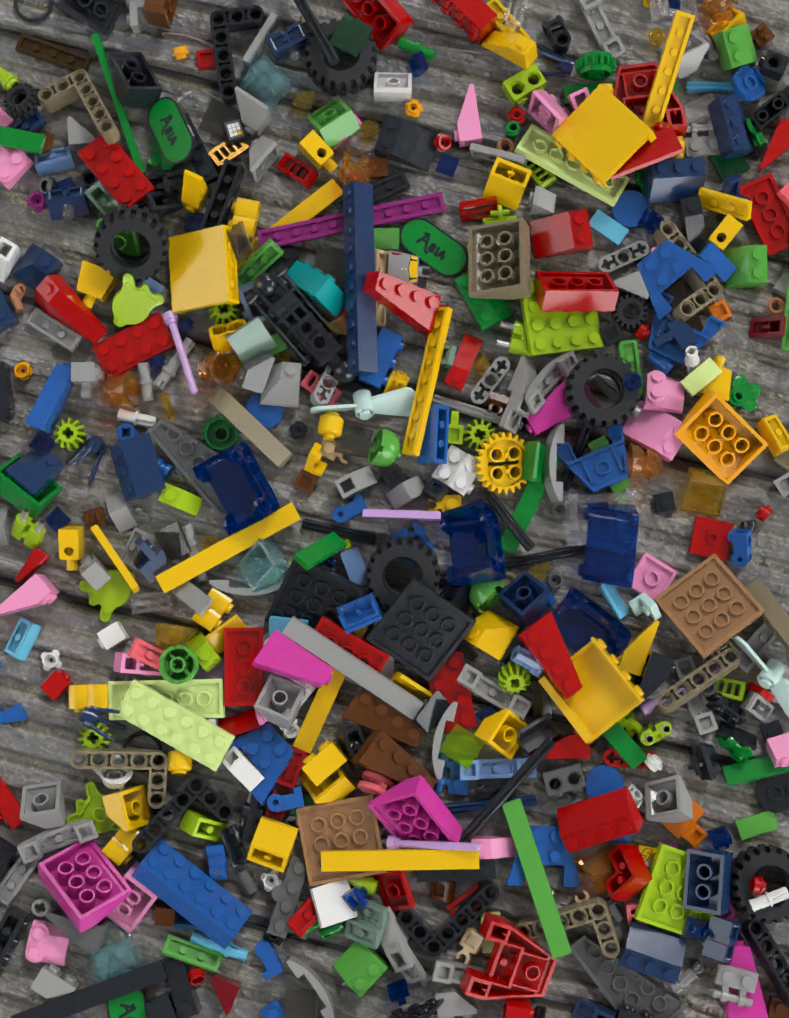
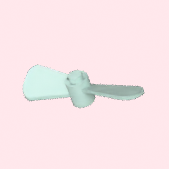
(390, 403)
(770, 676)

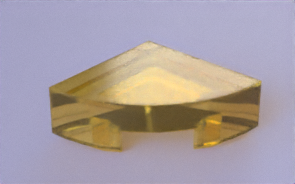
(305, 100)
(338, 325)
(167, 405)
(539, 570)

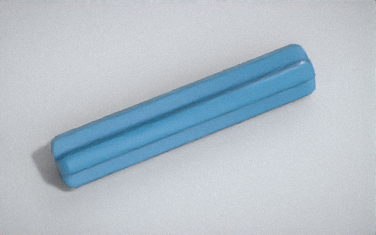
(707, 87)

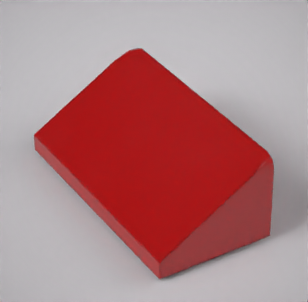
(240, 722)

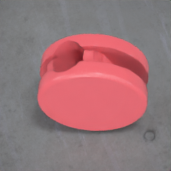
(374, 783)

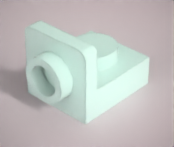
(645, 604)

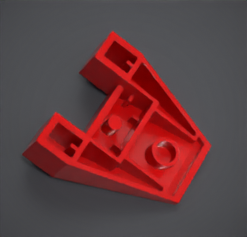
(633, 89)
(515, 967)

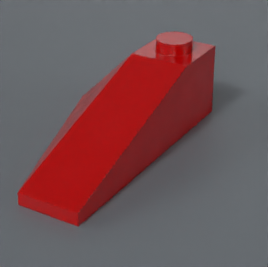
(65, 306)

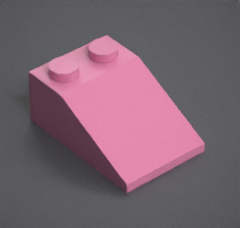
(547, 111)
(654, 431)
(31, 594)
(135, 906)

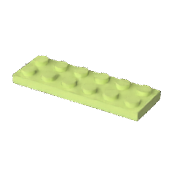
(540, 149)
(198, 695)
(175, 725)

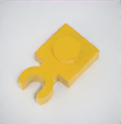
(448, 502)

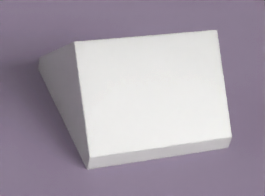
(392, 87)

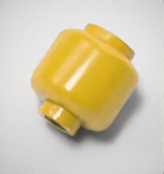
(330, 425)
(178, 763)

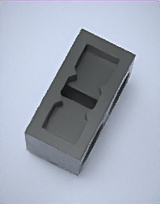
(562, 773)

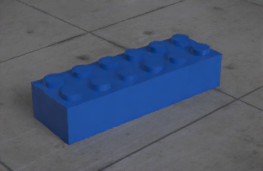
(192, 893)

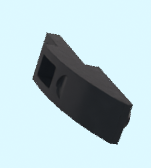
(771, 109)
(201, 161)

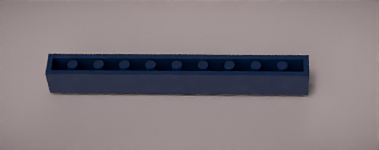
(359, 260)

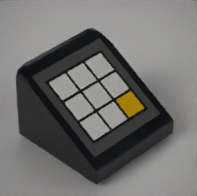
(233, 130)

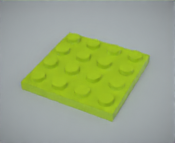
(558, 330)
(663, 896)

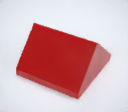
(395, 890)

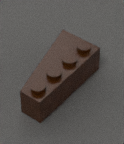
(160, 12)
(378, 715)
(388, 759)

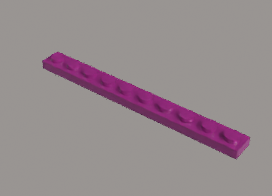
(334, 224)

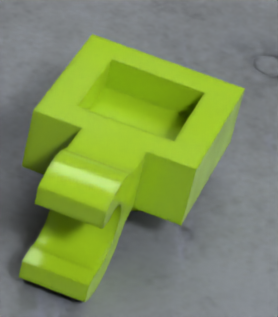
(455, 433)
(630, 723)

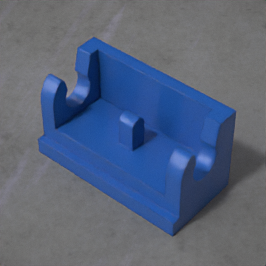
(359, 613)

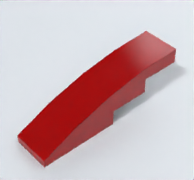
(287, 782)

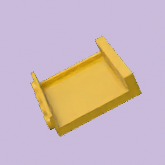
(601, 135)
(202, 270)
(605, 692)

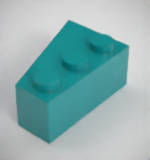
(318, 286)

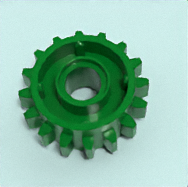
(595, 65)
(212, 429)

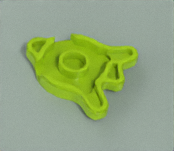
(133, 303)
(109, 596)
(93, 809)

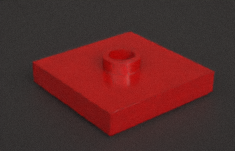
(710, 537)

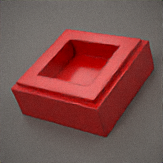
(206, 59)
(761, 691)

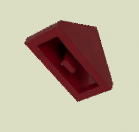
(767, 328)
(226, 990)

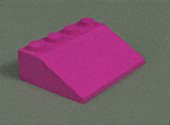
(415, 813)
(83, 883)

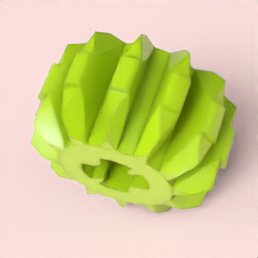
(225, 317)
(473, 431)
(77, 434)
(513, 678)
(91, 742)

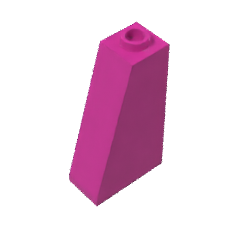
(553, 411)
(292, 661)
(743, 959)

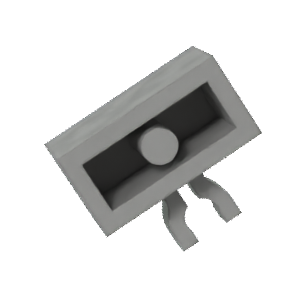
(87, 376)

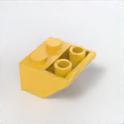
(507, 183)
(324, 762)
(272, 844)

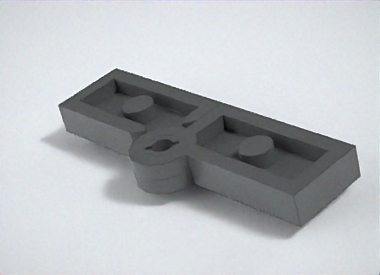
(286, 896)

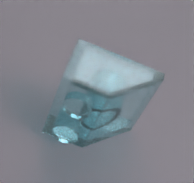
(266, 82)
(263, 565)
(116, 957)

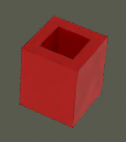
(57, 684)

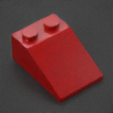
(561, 234)

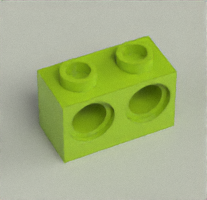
(520, 82)

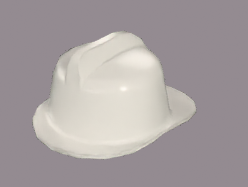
(113, 777)

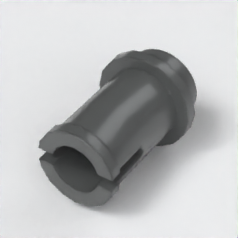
(247, 882)
(615, 915)

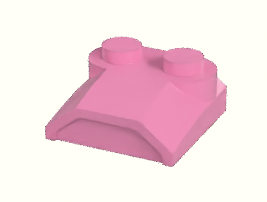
(13, 166)
(663, 393)
(46, 943)

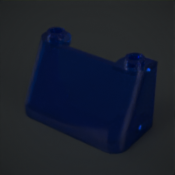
(239, 487)
(474, 544)
(610, 544)
(582, 618)

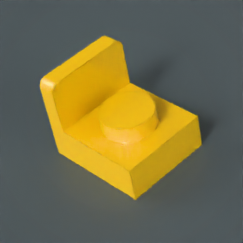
(397, 380)
(313, 461)

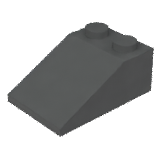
(91, 939)

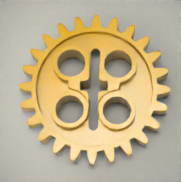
(502, 445)

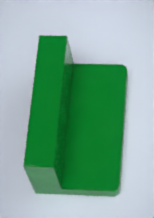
(533, 462)

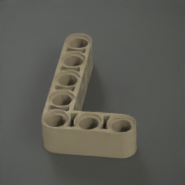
(77, 86)
(701, 289)
(249, 426)
(775, 615)
(703, 672)
(127, 763)
(572, 921)

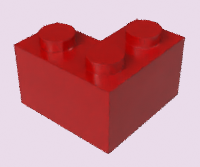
(630, 873)

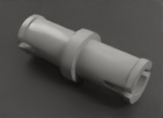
(145, 382)

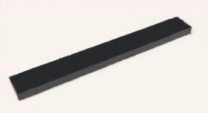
(98, 993)

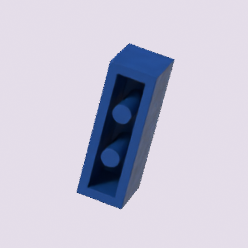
(387, 347)
(435, 439)

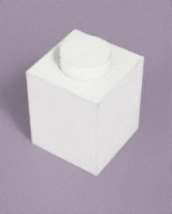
(112, 636)

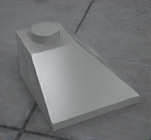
(693, 54)
(253, 113)
(262, 155)
(283, 385)
(280, 701)
(668, 800)
(43, 805)

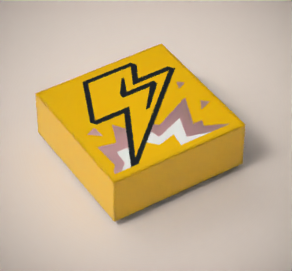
(648, 854)

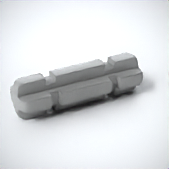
(712, 54)
(687, 977)

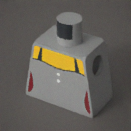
(406, 267)

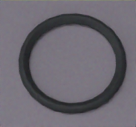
(33, 19)
(145, 734)

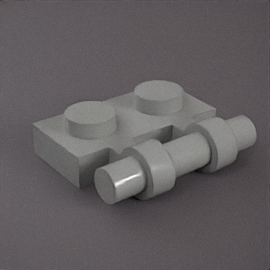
(701, 146)
(736, 978)

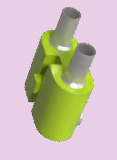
(518, 340)
(24, 528)
(654, 732)

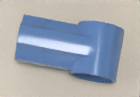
(522, 657)

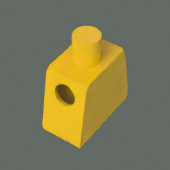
(314, 145)
(726, 230)
(95, 283)
(721, 383)
(73, 538)

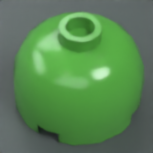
(385, 449)
(485, 594)
(178, 664)

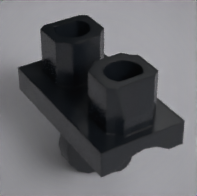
(166, 180)
(701, 762)

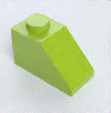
(181, 499)
(206, 654)
(202, 825)

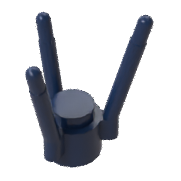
(565, 64)
(94, 446)
(91, 717)

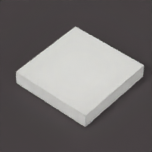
(330, 905)

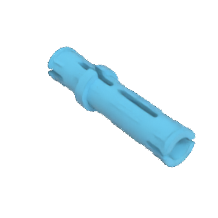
(231, 950)

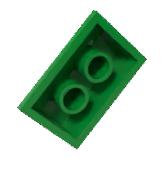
(484, 312)
(20, 497)

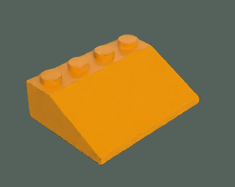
(720, 436)

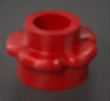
(521, 115)
(446, 140)
(642, 331)
(763, 512)
(757, 885)
(196, 975)

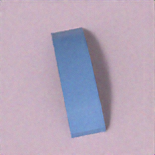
(493, 768)

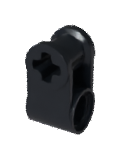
(556, 31)

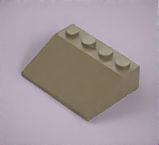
(499, 260)

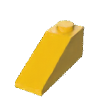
(512, 47)
(194, 192)
(636, 652)

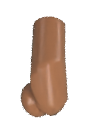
(16, 296)

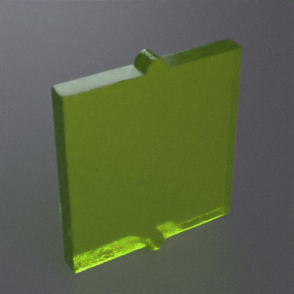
(462, 746)

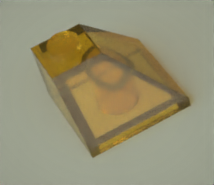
(703, 492)
(172, 634)

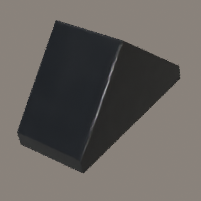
(164, 203)

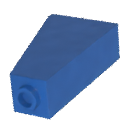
(51, 399)

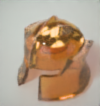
(714, 11)
(354, 171)
(218, 368)
(115, 389)
(643, 464)

